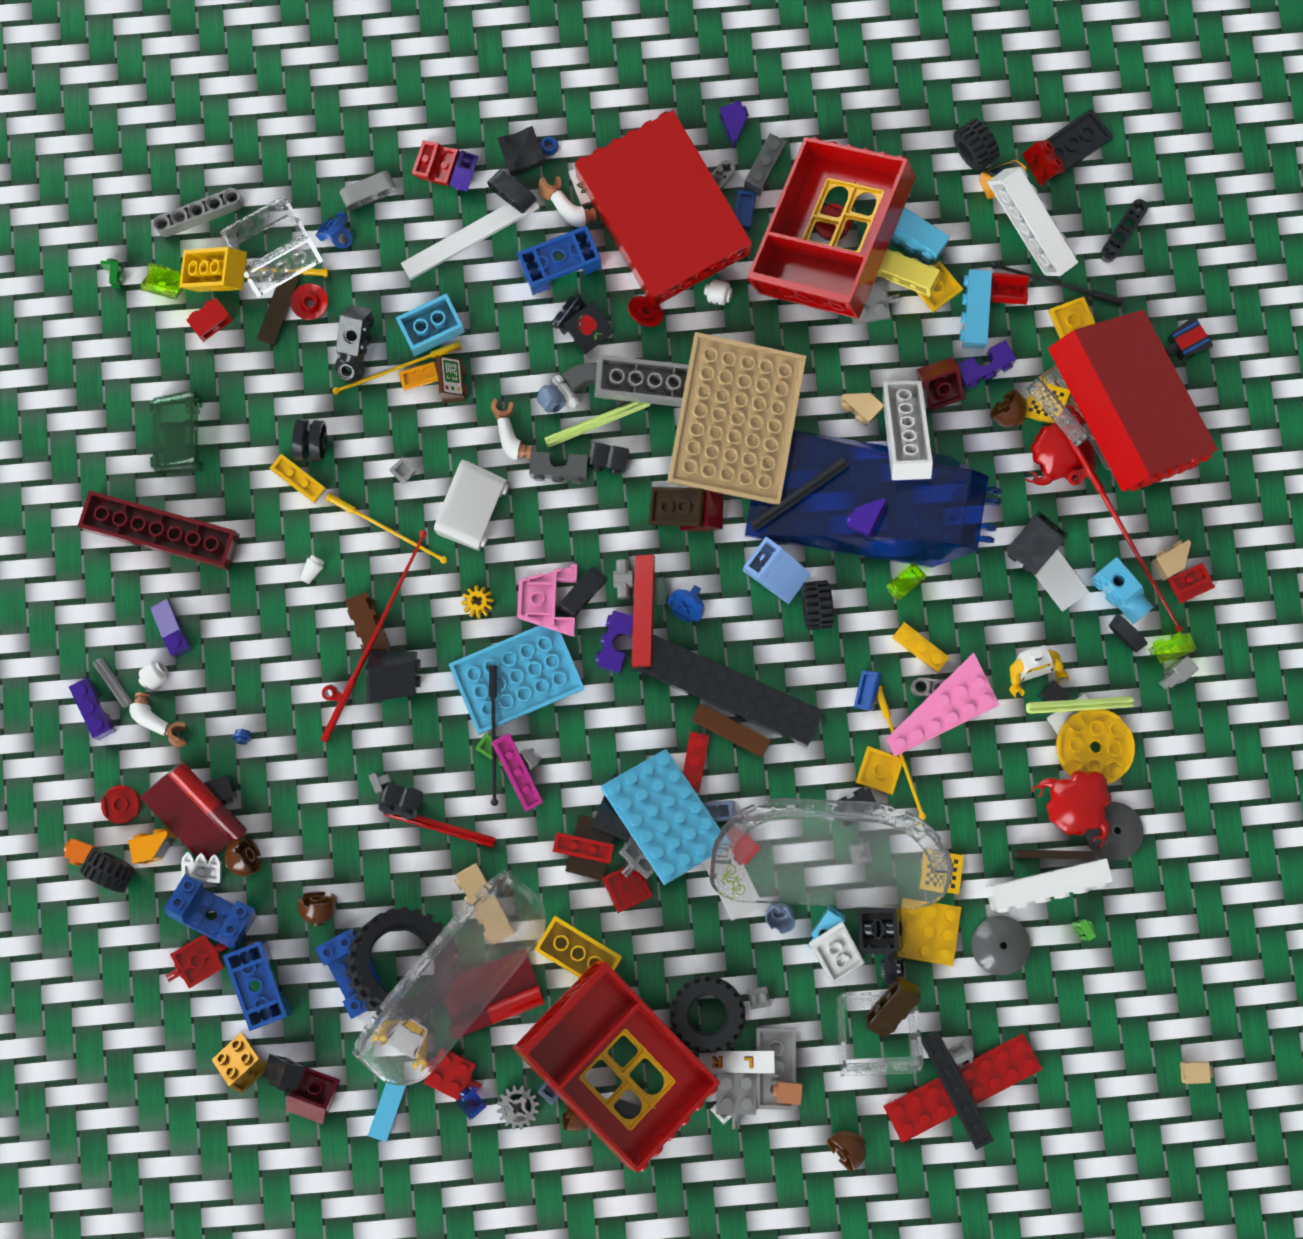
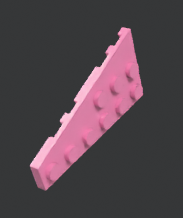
(953, 702)

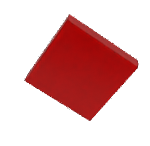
(626, 891)

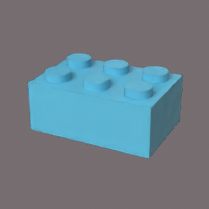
(919, 237)
(430, 324)

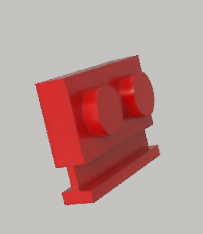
(1191, 583)

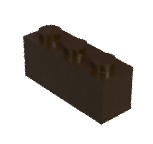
(892, 1007)

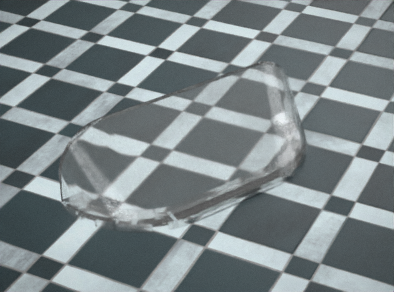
(830, 856)
(452, 982)

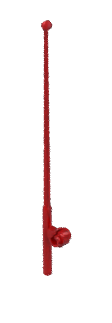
(1087, 471)
(342, 698)

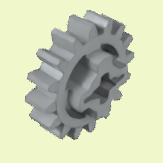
(526, 1113)

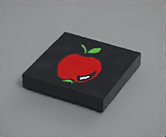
(588, 327)

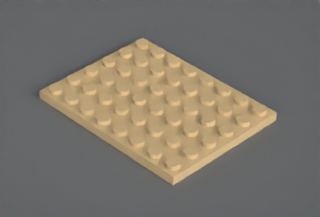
(736, 418)

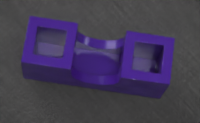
(1000, 359)
(619, 625)
(87, 700)

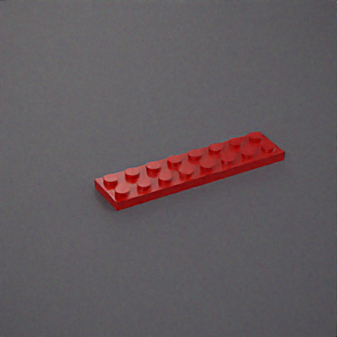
(983, 1078)

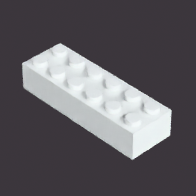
(1032, 221)
(907, 430)
(1049, 884)

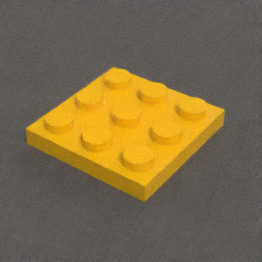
(930, 933)

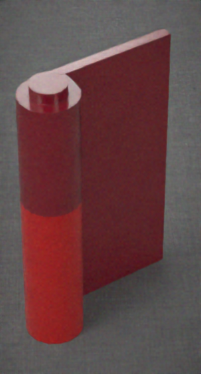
(193, 812)
(515, 997)

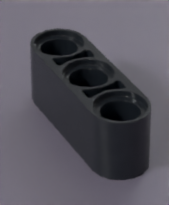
(511, 191)
(582, 592)

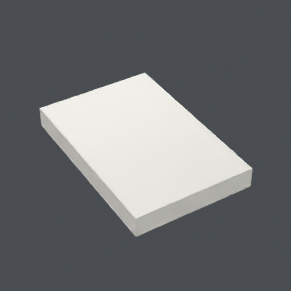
(836, 952)

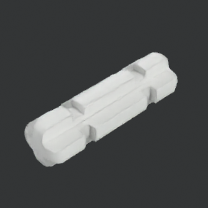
(566, 391)

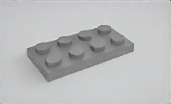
(783, 1044)

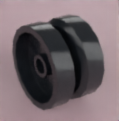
(309, 440)

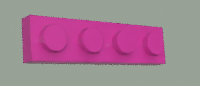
(516, 772)

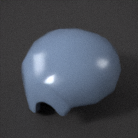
(780, 917)

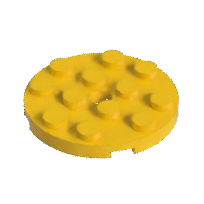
(1098, 726)

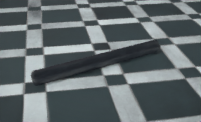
(799, 494)

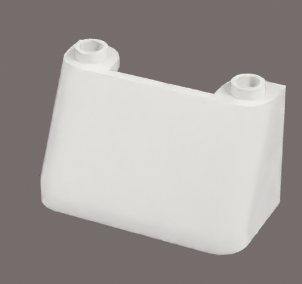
(470, 505)

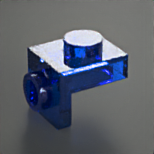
(470, 1102)

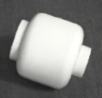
(718, 292)
(153, 675)

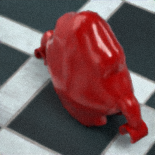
(1056, 455)
(1078, 803)

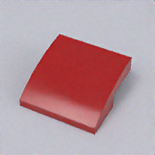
(435, 163)

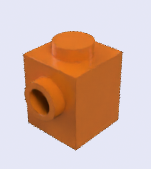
(77, 851)

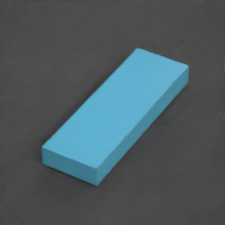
(386, 1112)

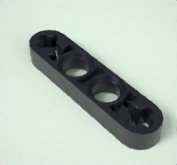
(1123, 230)

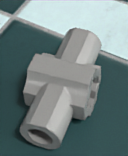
(623, 579)

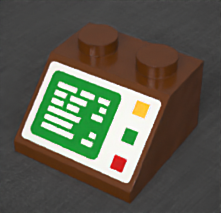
(451, 379)

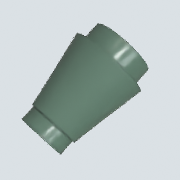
(660, 591)

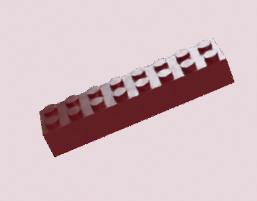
(158, 530)

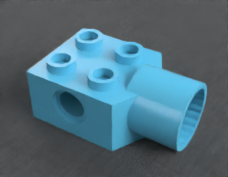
(1127, 594)

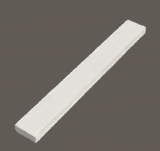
(463, 239)

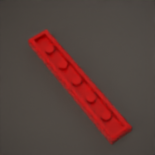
(643, 611)

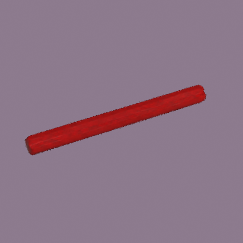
(448, 829)

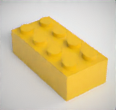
(213, 269)
(573, 948)

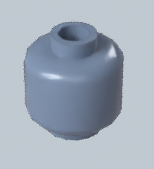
(550, 398)

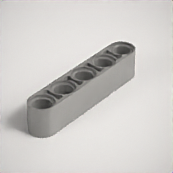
(189, 210)

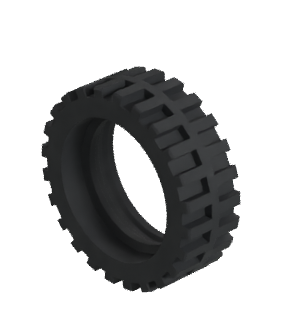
(366, 938)

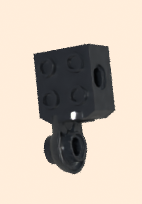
(352, 342)
(882, 934)

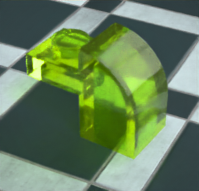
(906, 581)

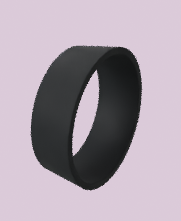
(1127, 633)

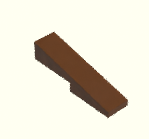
(730, 730)

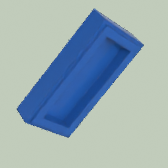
(745, 207)
(867, 690)

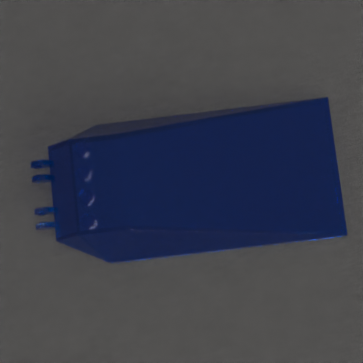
(924, 518)

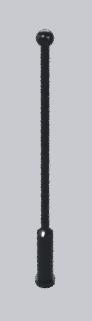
(1094, 294)
(493, 694)

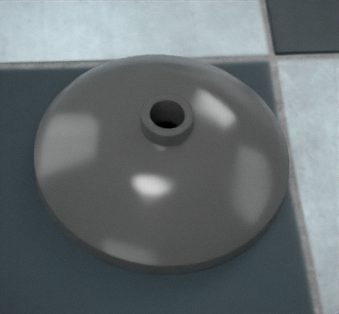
(1118, 845)
(987, 940)

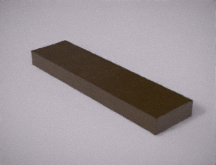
(277, 311)
(1051, 854)

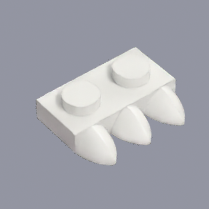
(201, 868)

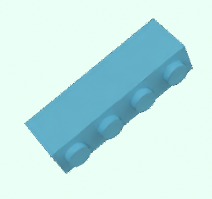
(976, 309)

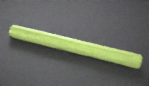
(594, 423)
(1079, 704)

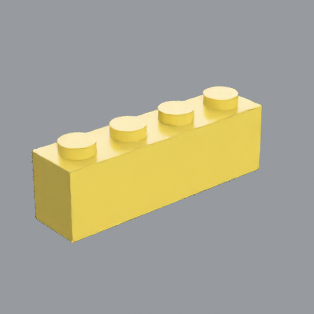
(909, 272)

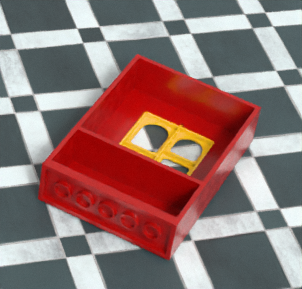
(820, 273)
(581, 1032)

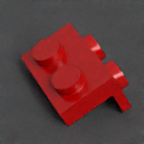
(1043, 161)
(1009, 288)

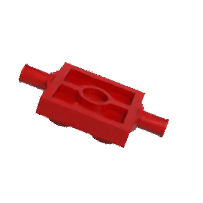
(196, 961)
(453, 1075)

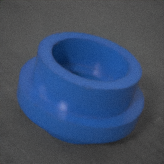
(549, 141)
(242, 736)

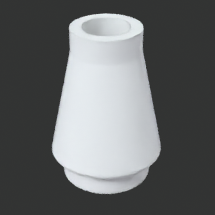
(311, 569)

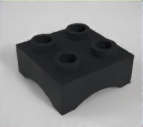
(521, 151)

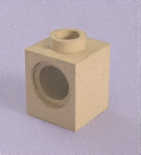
(1196, 1072)

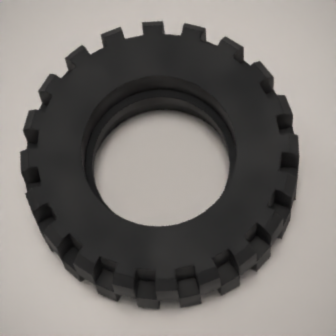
(734, 1019)

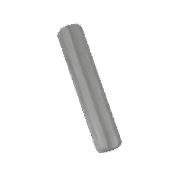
(112, 682)

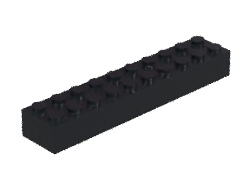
(732, 692)

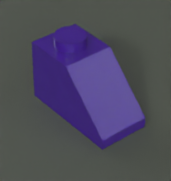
(733, 120)
(463, 171)
(866, 517)

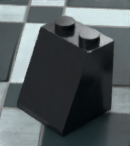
(1036, 543)
(392, 675)

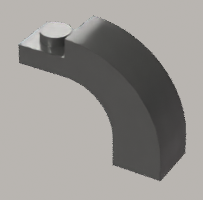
(582, 376)

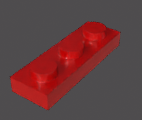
(695, 759)
(583, 848)

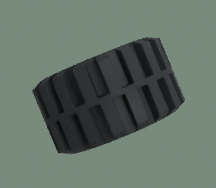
(976, 144)
(817, 605)
(107, 870)

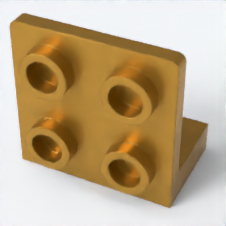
(239, 1064)

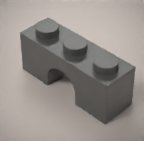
(764, 164)
(574, 470)

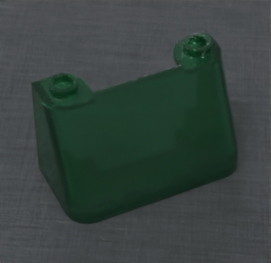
(176, 433)

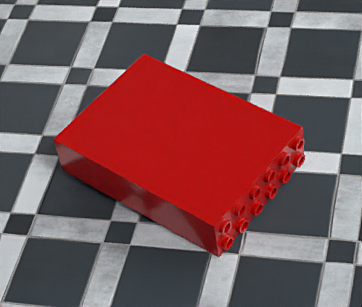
(662, 208)
(1133, 400)

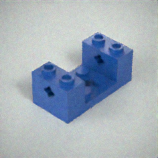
(541, 267)
(192, 903)
(334, 955)
(266, 1004)

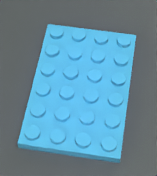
(530, 675)
(663, 816)

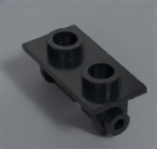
(571, 307)

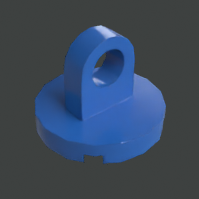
(333, 228)
(687, 604)

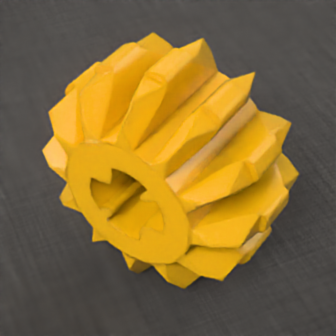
(475, 608)

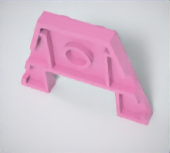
(538, 600)

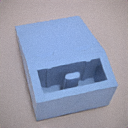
(776, 570)

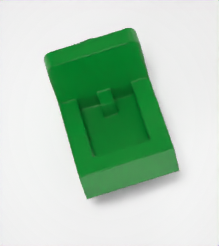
(117, 275)

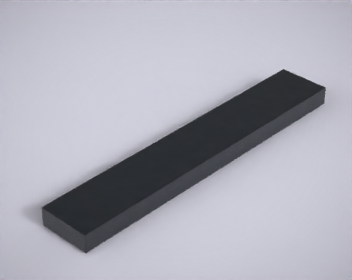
(956, 1090)

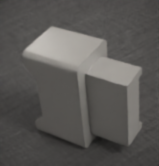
(1179, 672)

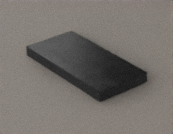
(1079, 139)

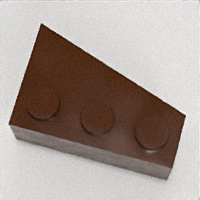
(366, 618)

